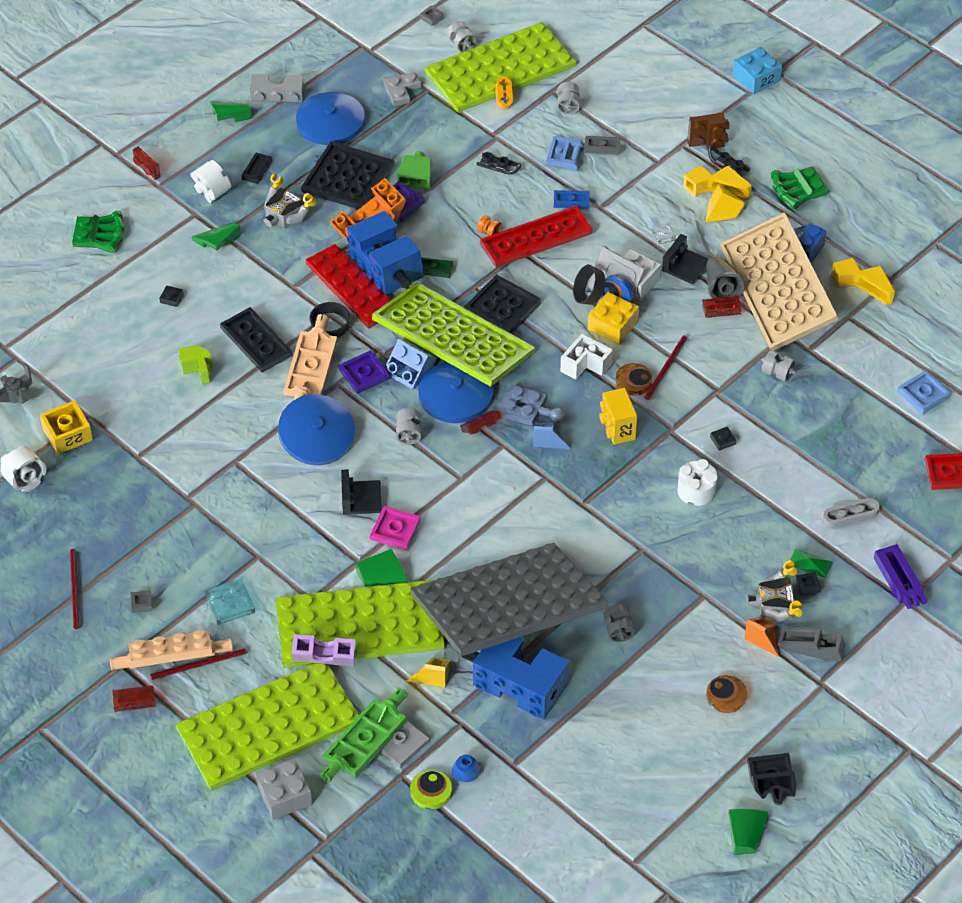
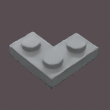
(399, 85)

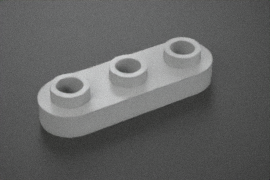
(857, 509)

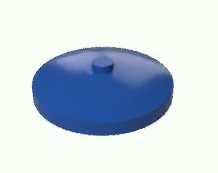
(330, 118)
(453, 394)
(316, 429)

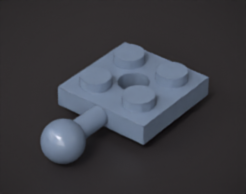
(534, 406)

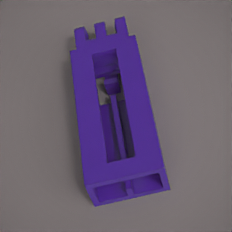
(897, 573)

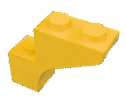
(701, 181)
(871, 280)

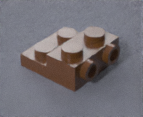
(708, 130)

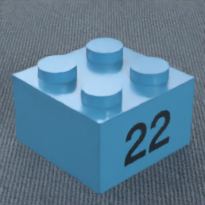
(757, 70)

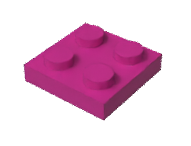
(395, 528)

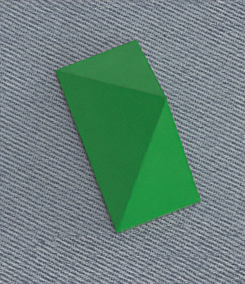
(811, 563)

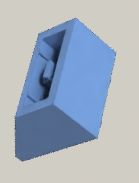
(409, 363)

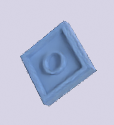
(924, 392)

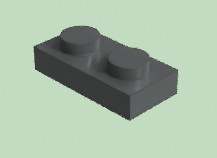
(602, 145)

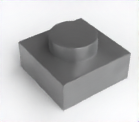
(431, 15)
(141, 601)

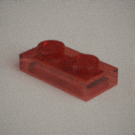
(146, 163)
(721, 307)
(474, 425)
(134, 698)

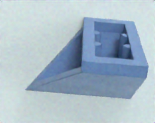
(547, 436)

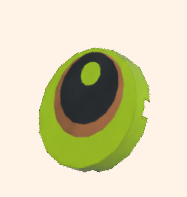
(431, 789)

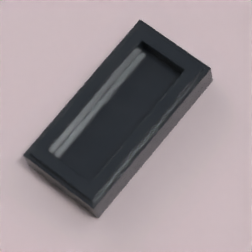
(256, 168)

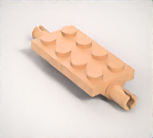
(311, 361)
(170, 649)

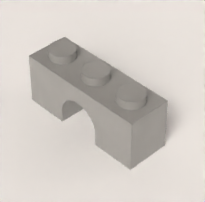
(289, 91)

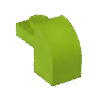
(196, 359)

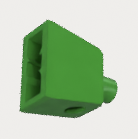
(415, 171)

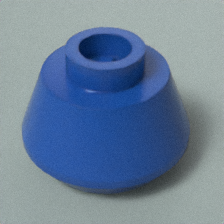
(466, 768)

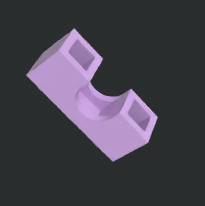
(310, 650)

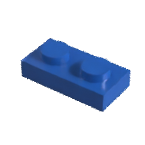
(569, 199)

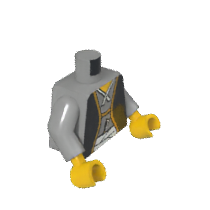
(284, 207)
(776, 596)

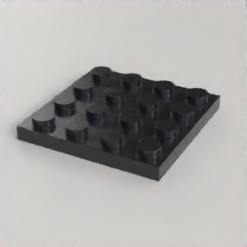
(346, 175)

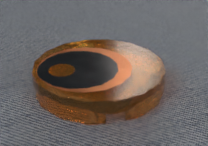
(634, 378)
(726, 693)

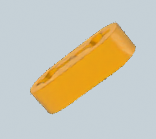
(500, 93)

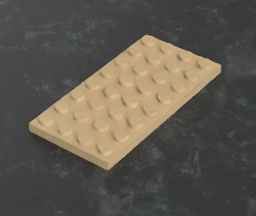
(779, 282)

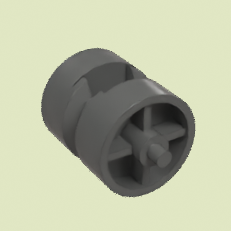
(619, 623)

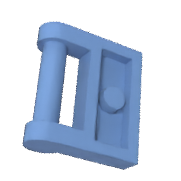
(559, 150)

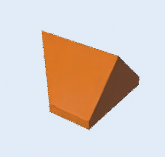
(762, 634)

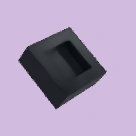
(171, 296)
(723, 438)
(808, 583)

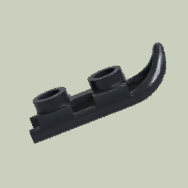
(724, 158)
(502, 163)

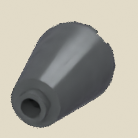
(723, 279)

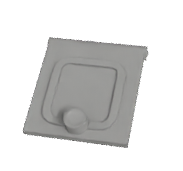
(615, 264)

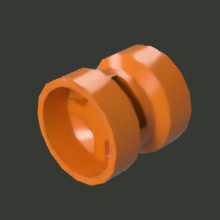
(488, 226)

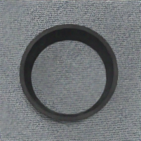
(580, 283)
(331, 307)

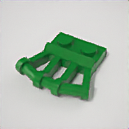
(808, 183)
(88, 228)

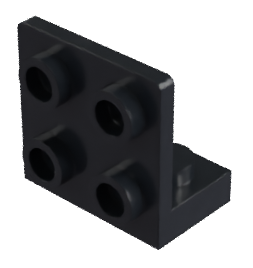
(682, 262)
(360, 496)

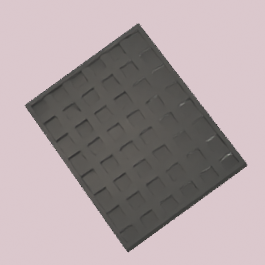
(508, 598)

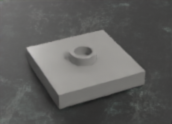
(405, 744)

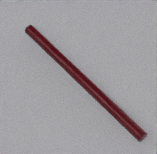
(664, 369)
(74, 588)
(198, 664)

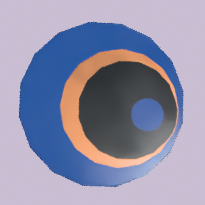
(618, 287)

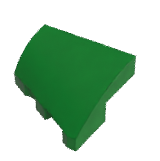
(228, 110)
(219, 236)
(381, 570)
(746, 829)

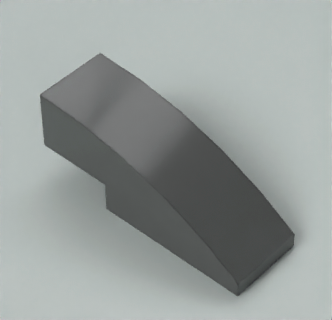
(812, 643)

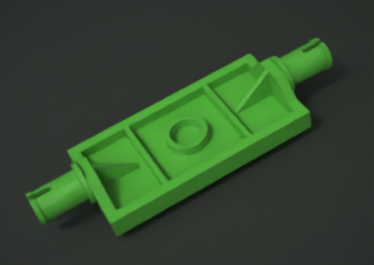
(365, 737)

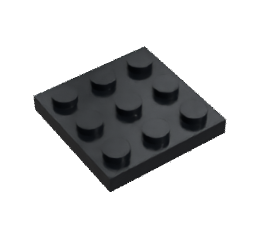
(503, 303)

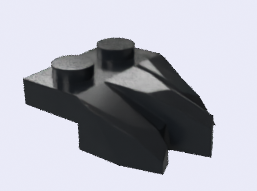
(772, 776)

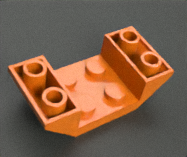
(385, 199)

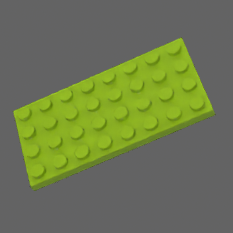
(520, 56)
(453, 333)
(379, 618)
(267, 724)

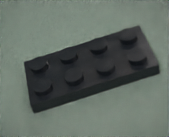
(256, 339)

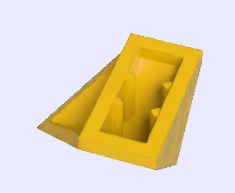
(723, 205)
(433, 673)

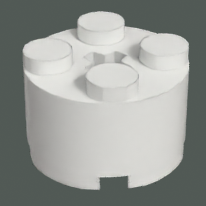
(210, 181)
(22, 468)
(697, 482)

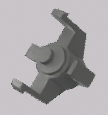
(16, 388)

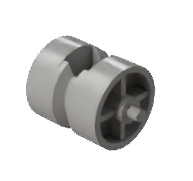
(461, 36)
(568, 98)
(781, 367)
(408, 426)

